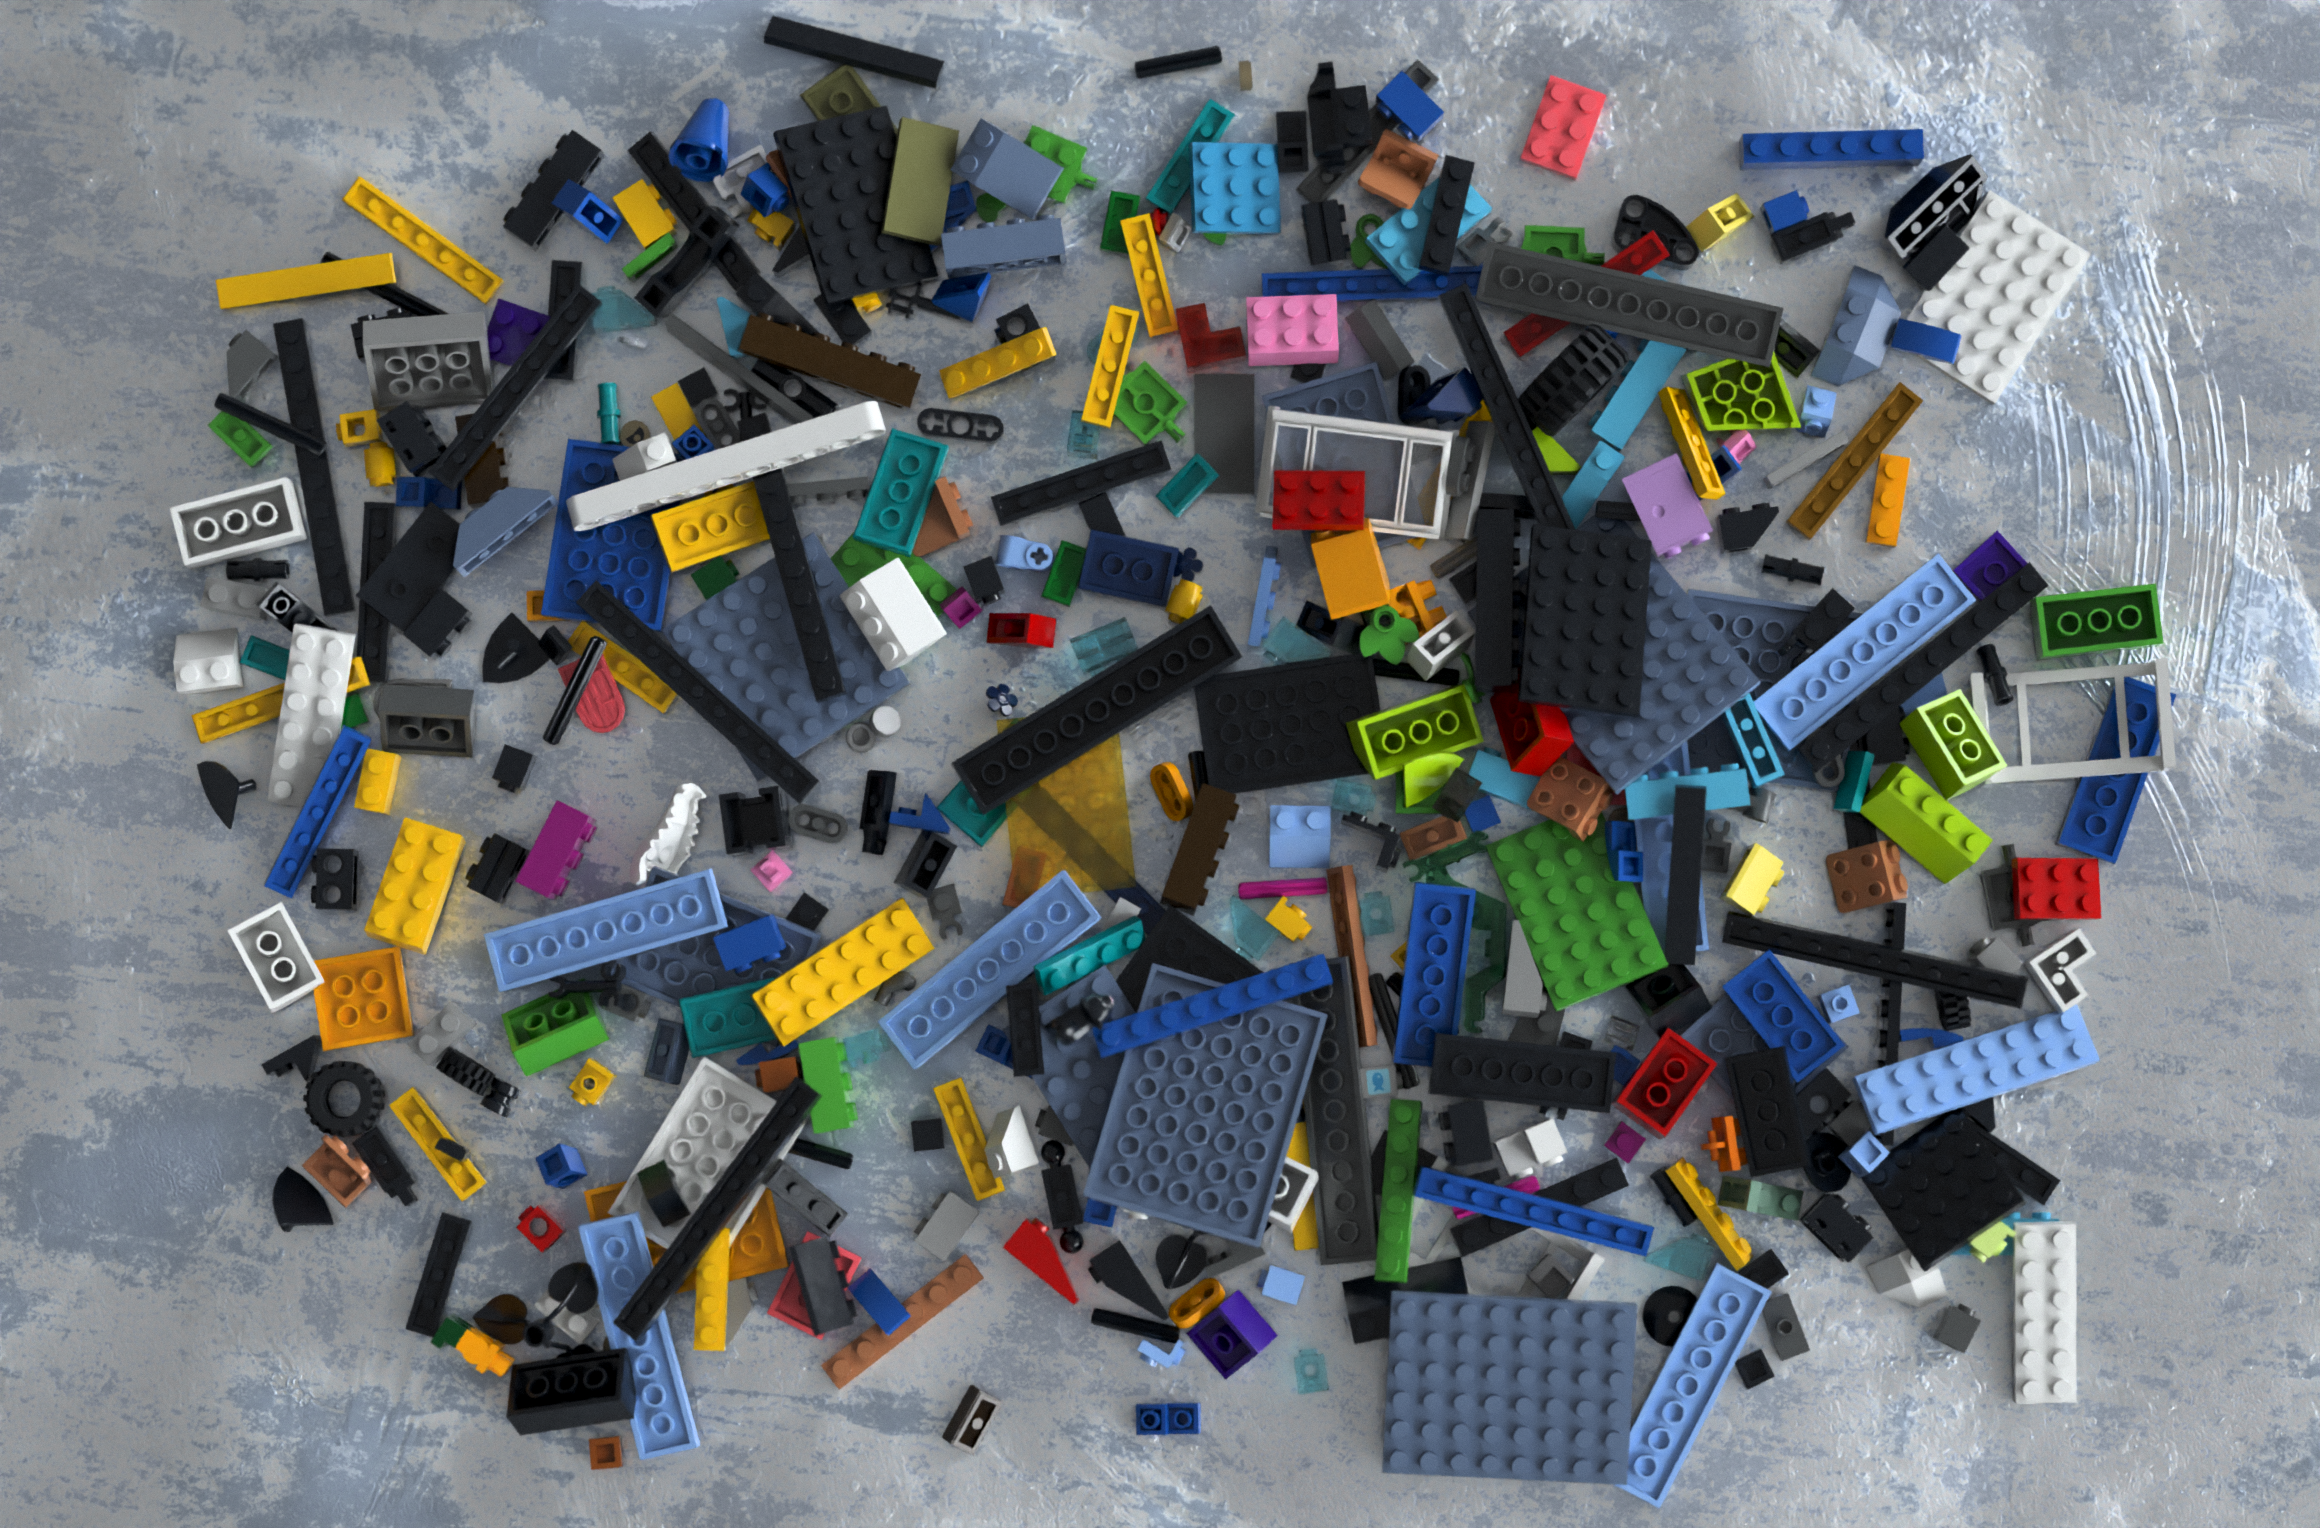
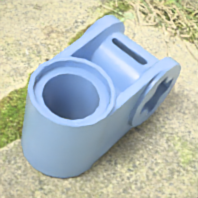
(1019, 553)

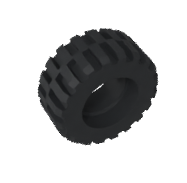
(1572, 379)

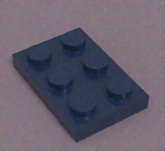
(1128, 567)

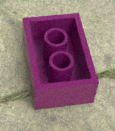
(557, 851)

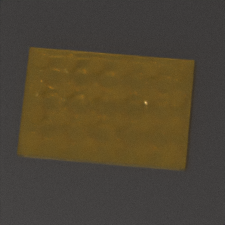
(1073, 824)

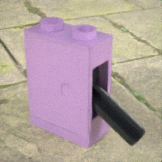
(1664, 505)

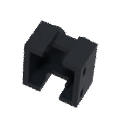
(411, 438)
(755, 821)
(1837, 1226)

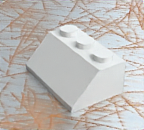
(893, 614)
(276, 957)

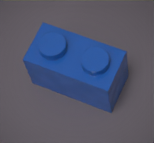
(1408, 107)
(587, 211)
(750, 942)

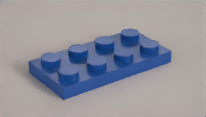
(1782, 1014)

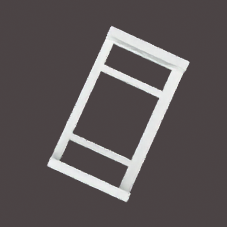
(2091, 768)
(1576, 1289)

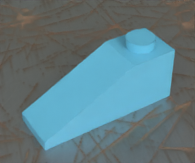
(1591, 481)

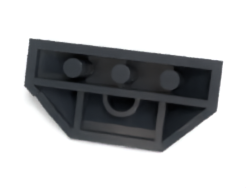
(1942, 196)

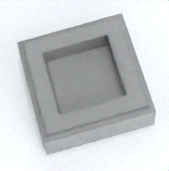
(1175, 233)

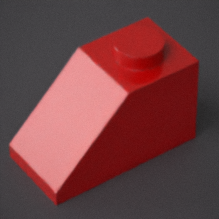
(1021, 630)

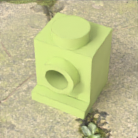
(1990, 1242)

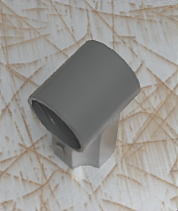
(1760, 805)

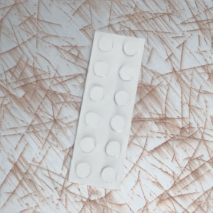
(309, 710)
(2044, 1312)

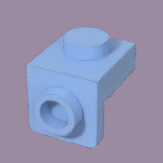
(1816, 411)
(1154, 1354)

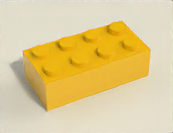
(414, 886)

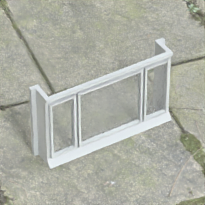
(1401, 466)

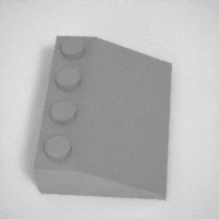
(428, 360)

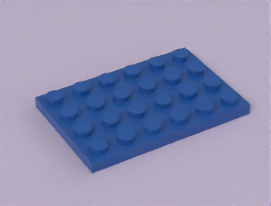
(618, 555)

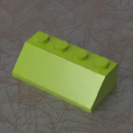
(1414, 728)
(1923, 823)

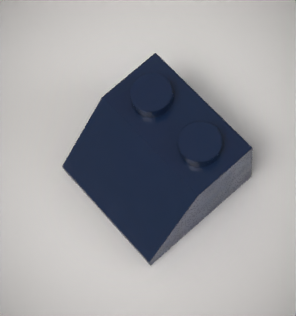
(1446, 399)

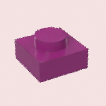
(960, 607)
(1624, 1142)

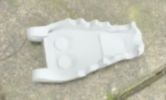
(671, 838)

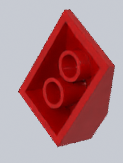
(1530, 732)
(1664, 1084)
(1038, 1253)

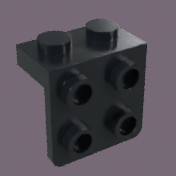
(1389, 853)

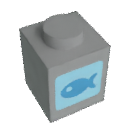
(1380, 1081)

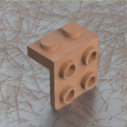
(1398, 170)
(943, 520)
(1571, 797)
(1866, 876)
(337, 1171)

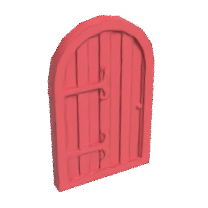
(601, 702)

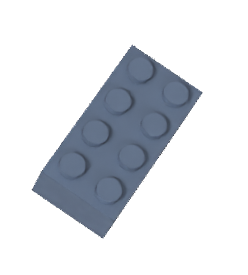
(1003, 247)

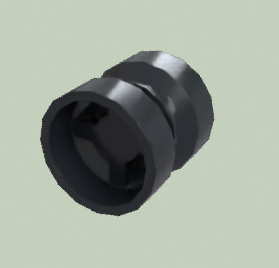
(500, 1097)

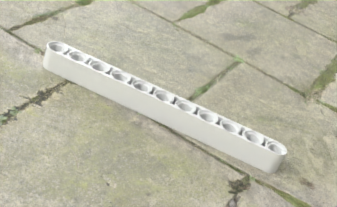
(725, 466)

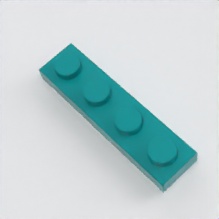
(1176, 176)
(1089, 955)

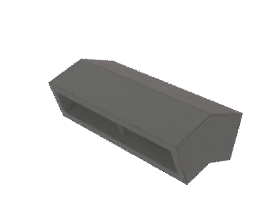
(1380, 339)

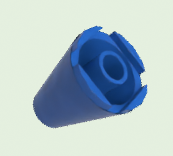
(703, 142)

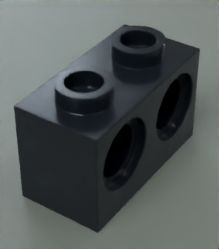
(1024, 315)
(345, 879)

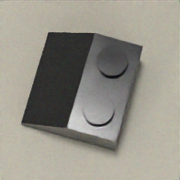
(1669, 998)

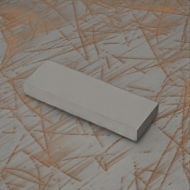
(1806, 459)

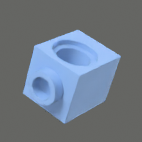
(1838, 1004)
(1864, 1155)
(1281, 1284)

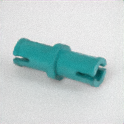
(608, 413)

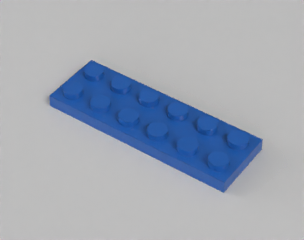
(2106, 803)
(1433, 969)

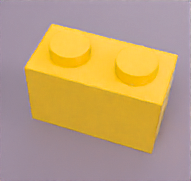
(644, 213)
(377, 781)

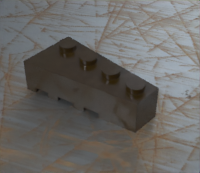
(1198, 849)

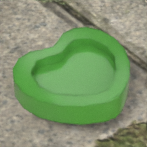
(989, 207)

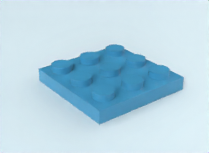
(1234, 188)

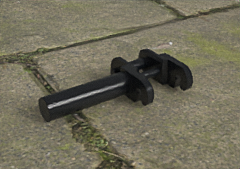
(917, 300)

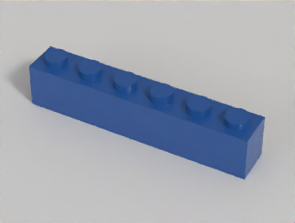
(1831, 149)

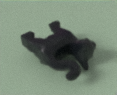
(1081, 1018)

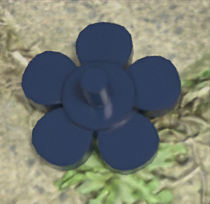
(1186, 564)
(1001, 699)

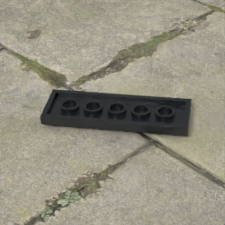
(1522, 1073)

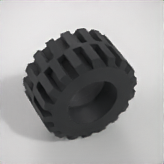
(319, 1091)

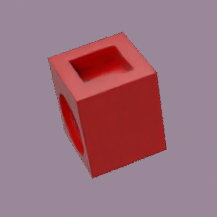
(552, 1234)

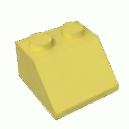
(1752, 880)

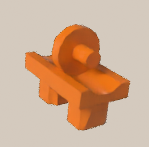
(1724, 1145)

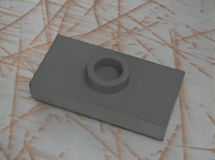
(1784, 1327)

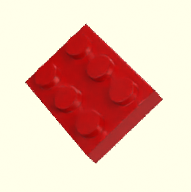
(1318, 500)
(2056, 888)

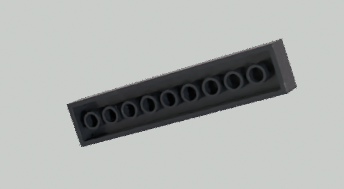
(1096, 710)

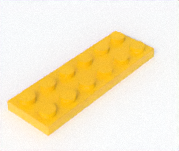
(842, 971)

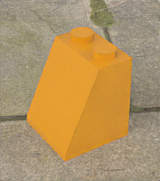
(1350, 570)

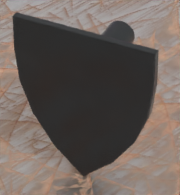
(512, 652)
(222, 789)
(298, 1202)

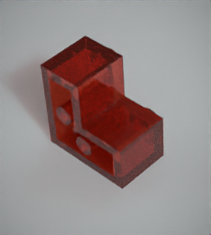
(1206, 348)

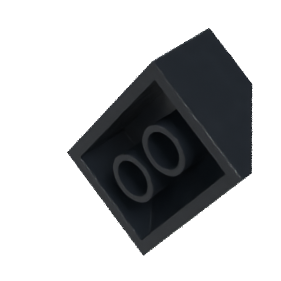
(823, 1285)

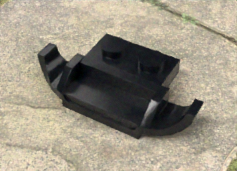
(1336, 118)

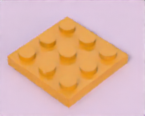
(362, 999)

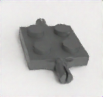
(2000, 899)

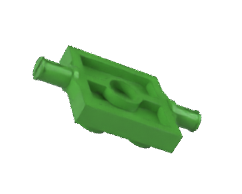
(1067, 155)
(1560, 242)
(1148, 405)

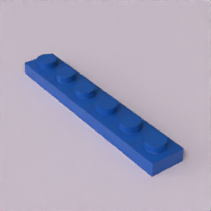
(317, 811)

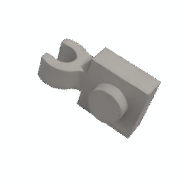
(1475, 245)

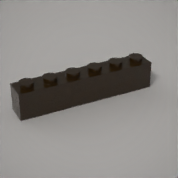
(828, 361)

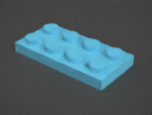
(1403, 235)

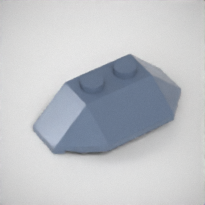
(1858, 329)
(498, 523)

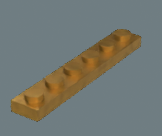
(1854, 461)

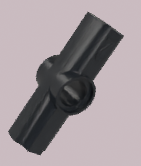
(809, 398)

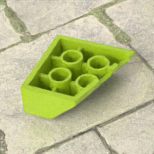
(1740, 396)

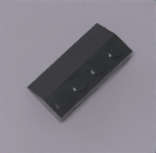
(1370, 1301)
(571, 1392)

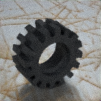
(1953, 1010)
(465, 1071)

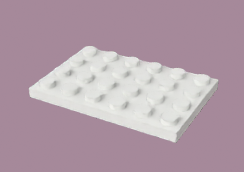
(1999, 294)
(699, 1143)

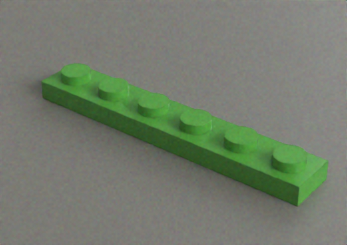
(1398, 1191)

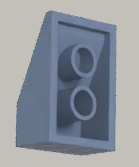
(1007, 168)

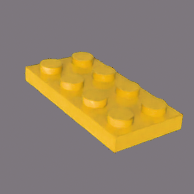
(710, 526)

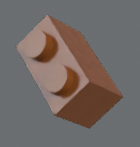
(777, 1074)

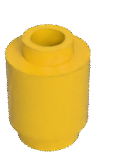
(380, 464)
(1183, 601)

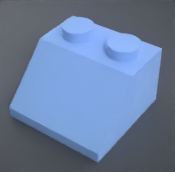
(1299, 836)

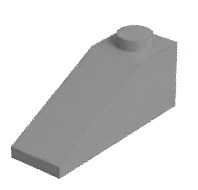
(1522, 982)

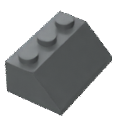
(427, 720)

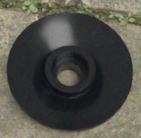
(1827, 1170)
(1657, 1312)

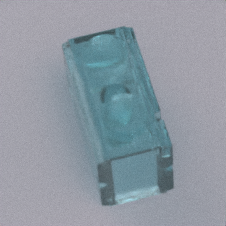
(1103, 646)

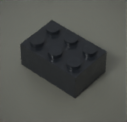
(1466, 1133)

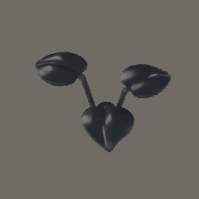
(1181, 1259)
(506, 1314)

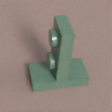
(1760, 1197)

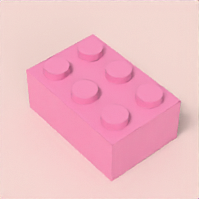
(1292, 330)

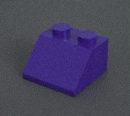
(1232, 1334)

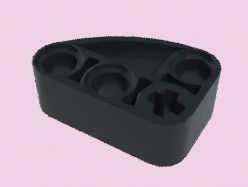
(1664, 223)

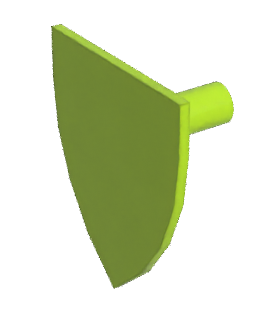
(1427, 774)

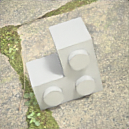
(2054, 968)
(1531, 1147)

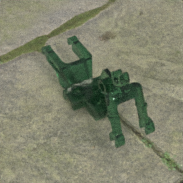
(1487, 915)

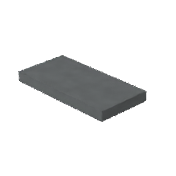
(1226, 430)

